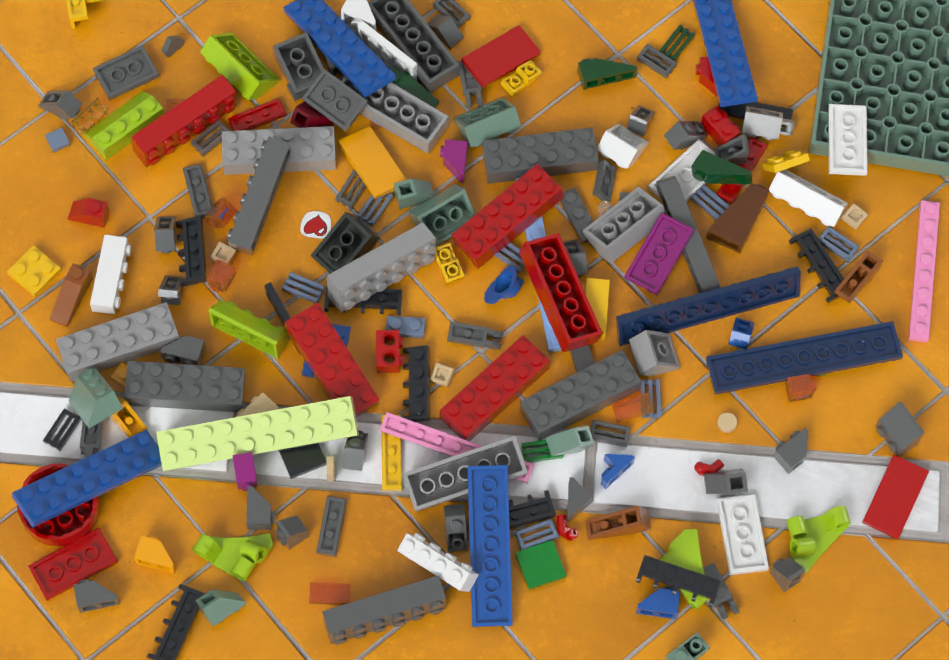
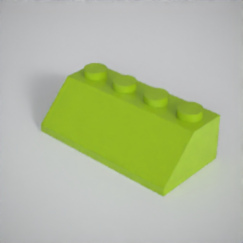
(239, 65)
(116, 129)
(249, 328)

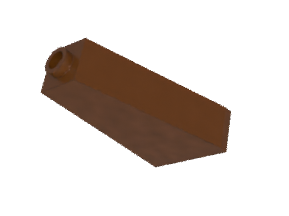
(738, 220)

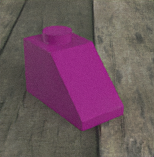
(454, 157)
(245, 470)

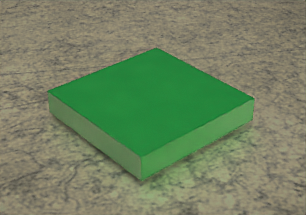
(540, 565)

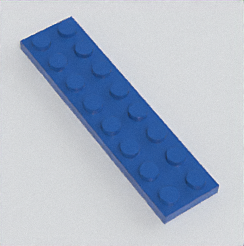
(340, 45)
(725, 52)
(88, 478)
(490, 545)

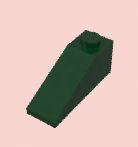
(602, 72)
(410, 85)
(718, 171)

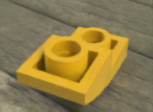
(522, 78)
(448, 263)

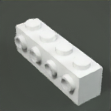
(807, 197)
(109, 274)
(437, 562)

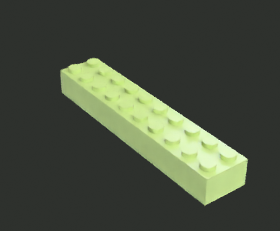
(257, 433)

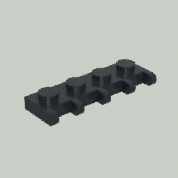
(193, 251)
(820, 262)
(380, 300)
(418, 383)
(531, 511)
(679, 579)
(178, 626)

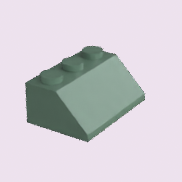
(487, 122)
(444, 212)
(93, 398)

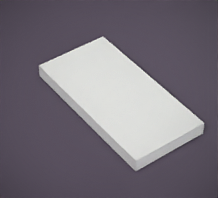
(387, 51)
(847, 139)
(682, 171)
(742, 534)

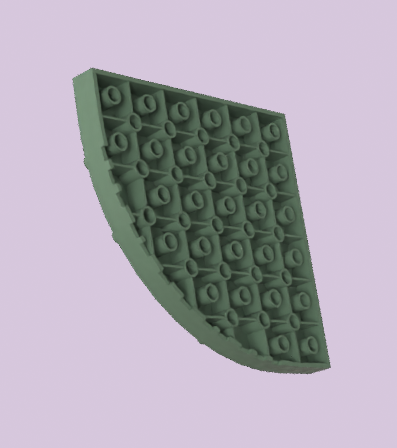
(896, 66)

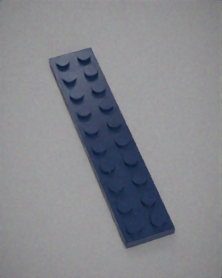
(710, 305)
(804, 356)

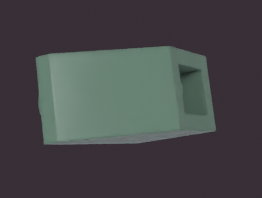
(412, 192)
(570, 441)
(219, 604)
(691, 649)

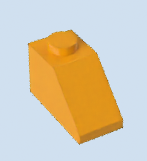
(127, 419)
(153, 554)

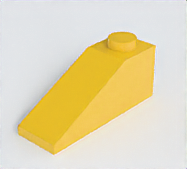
(597, 293)

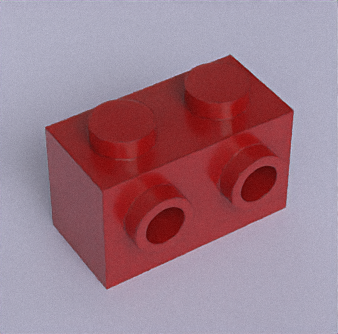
(719, 126)

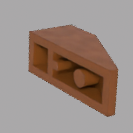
(859, 276)
(71, 294)
(618, 523)

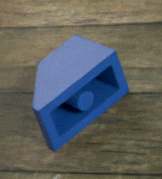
(660, 604)

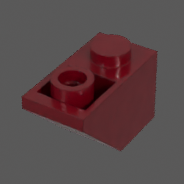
(306, 116)

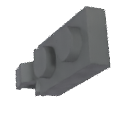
(91, 439)

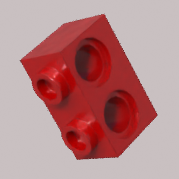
(386, 351)

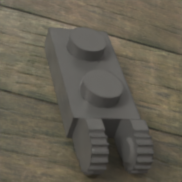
(469, 86)
(473, 335)
(723, 594)

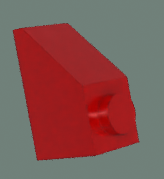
(705, 74)
(90, 212)

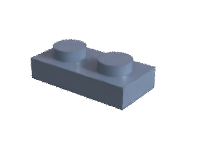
(408, 326)

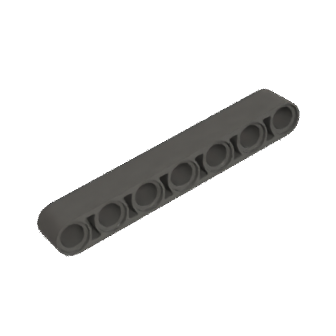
(694, 252)

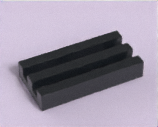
(60, 445)

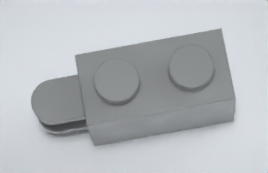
(765, 123)

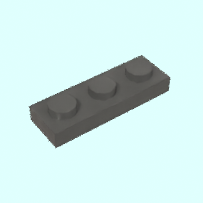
(576, 213)

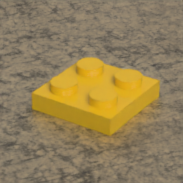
(789, 159)
(34, 271)

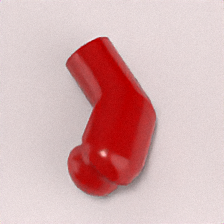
(702, 468)
(565, 531)

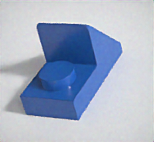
(741, 333)
(619, 464)

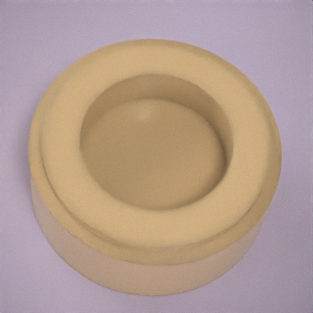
(727, 422)

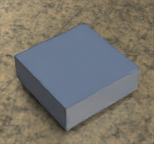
(57, 140)

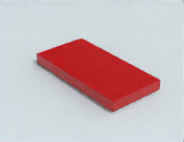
(500, 56)
(895, 497)
(72, 564)

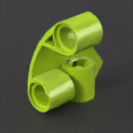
(814, 535)
(685, 553)
(234, 555)

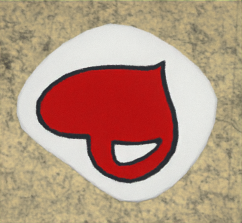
(316, 224)

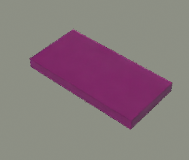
(659, 254)

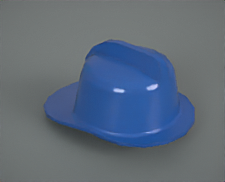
(504, 286)

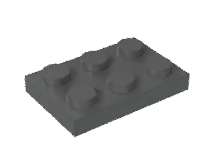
(125, 72)
(335, 100)

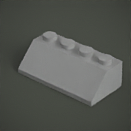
(624, 224)

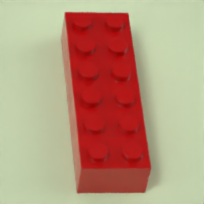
(184, 121)
(507, 216)
(560, 292)
(330, 358)
(494, 389)

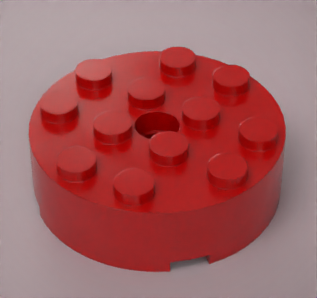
(67, 526)

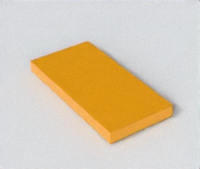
(371, 161)

